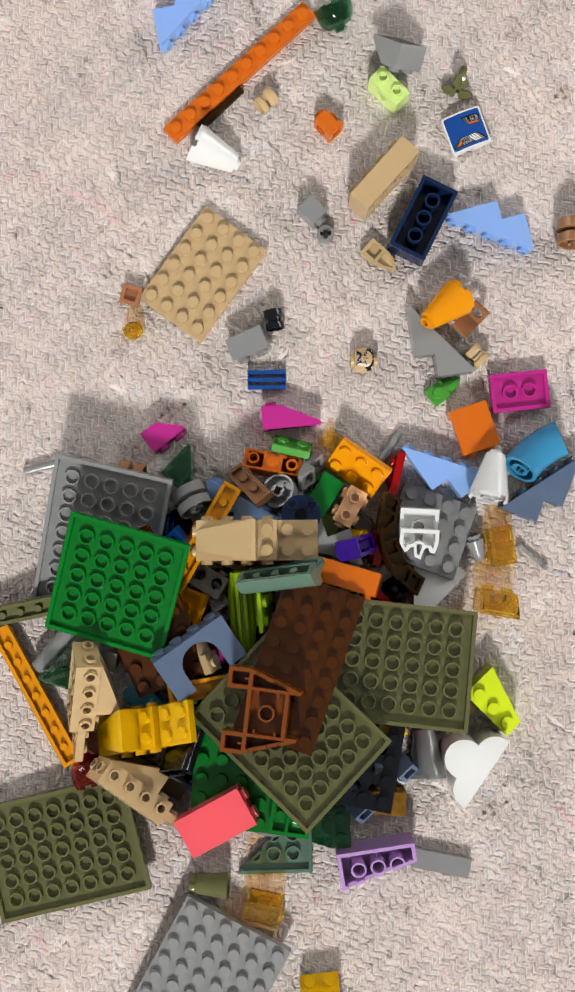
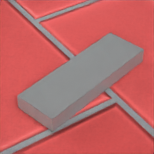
(442, 862)

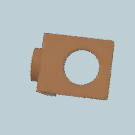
(469, 322)

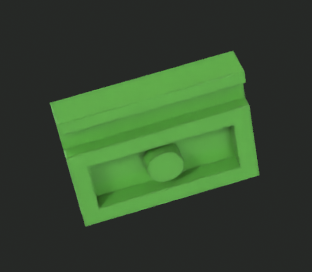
(291, 447)

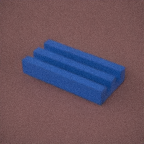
(266, 372)

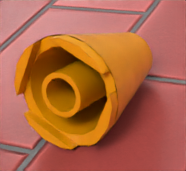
(447, 305)

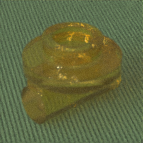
(133, 330)

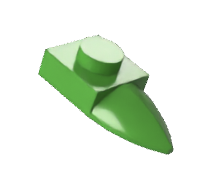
(442, 390)

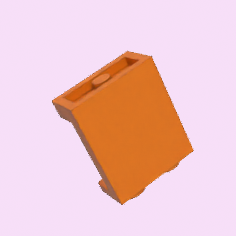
(474, 429)

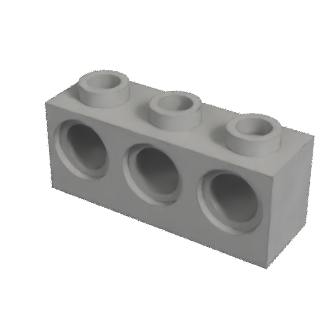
(207, 584)

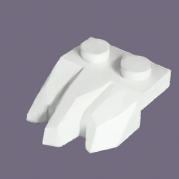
(418, 529)

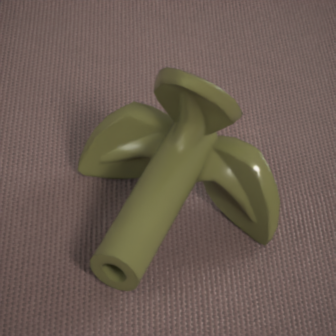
(459, 84)

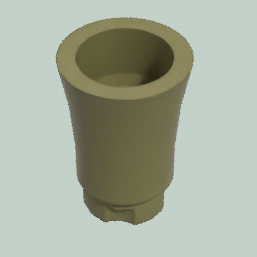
(210, 884)

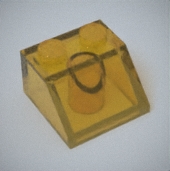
(496, 602)
(263, 906)

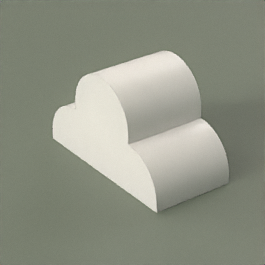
(470, 760)

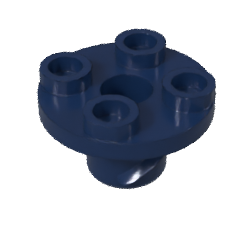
(301, 508)

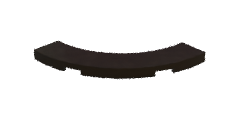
(389, 544)

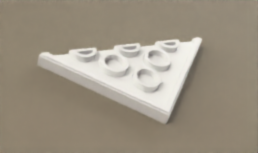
(435, 587)

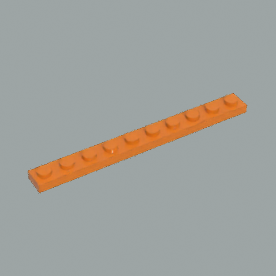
(239, 72)

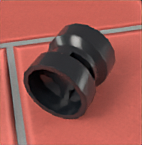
(273, 319)
(394, 590)

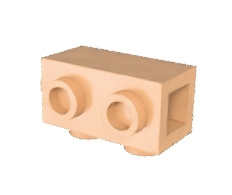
(346, 512)

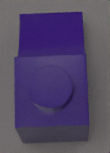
(355, 547)

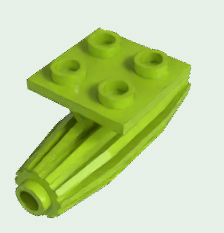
(248, 612)

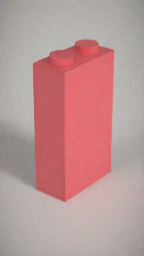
(217, 820)

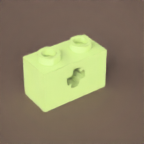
(388, 90)

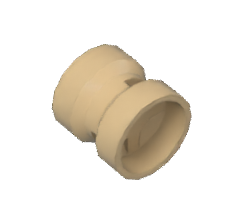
(265, 100)
(480, 358)

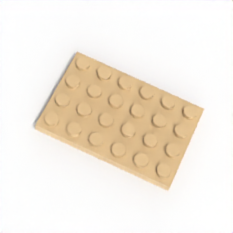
(203, 275)

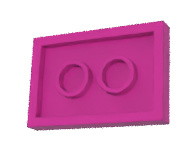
(519, 391)

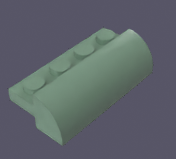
(281, 576)

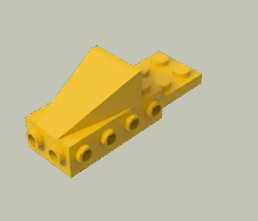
(146, 729)

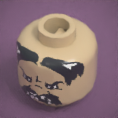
(363, 360)

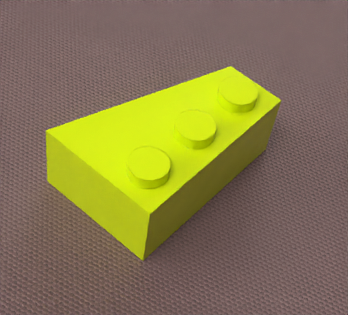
(492, 699)

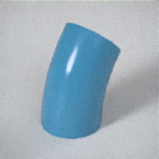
(536, 453)

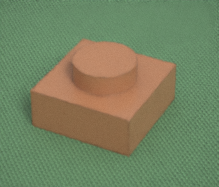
(131, 295)

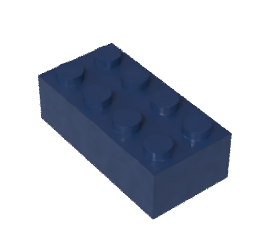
(422, 220)

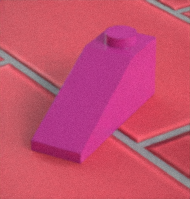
(280, 418)

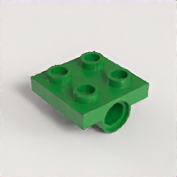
(283, 825)

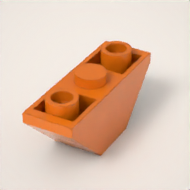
(270, 463)

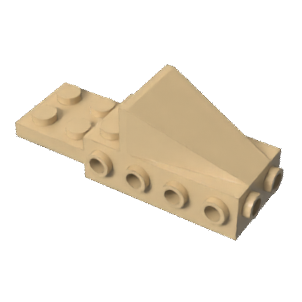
(253, 540)
(89, 694)
(136, 786)

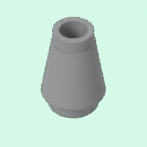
(476, 545)

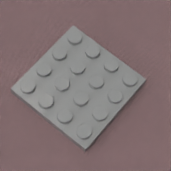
(454, 527)

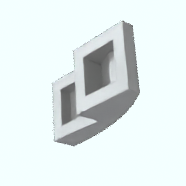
(309, 469)

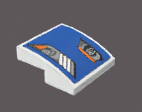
(466, 130)

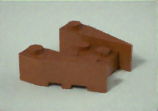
(265, 711)

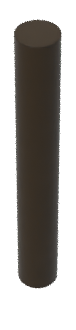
(222, 107)

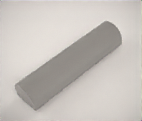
(53, 651)

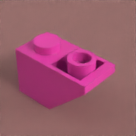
(160, 435)

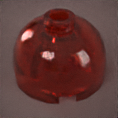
(80, 770)

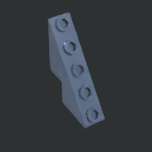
(550, 489)

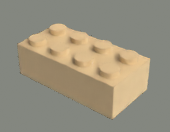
(383, 178)

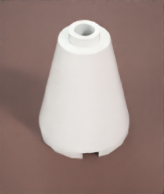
(213, 151)
(491, 479)

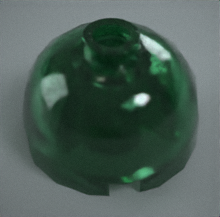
(334, 15)

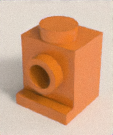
(328, 125)

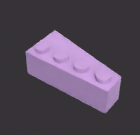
(374, 857)

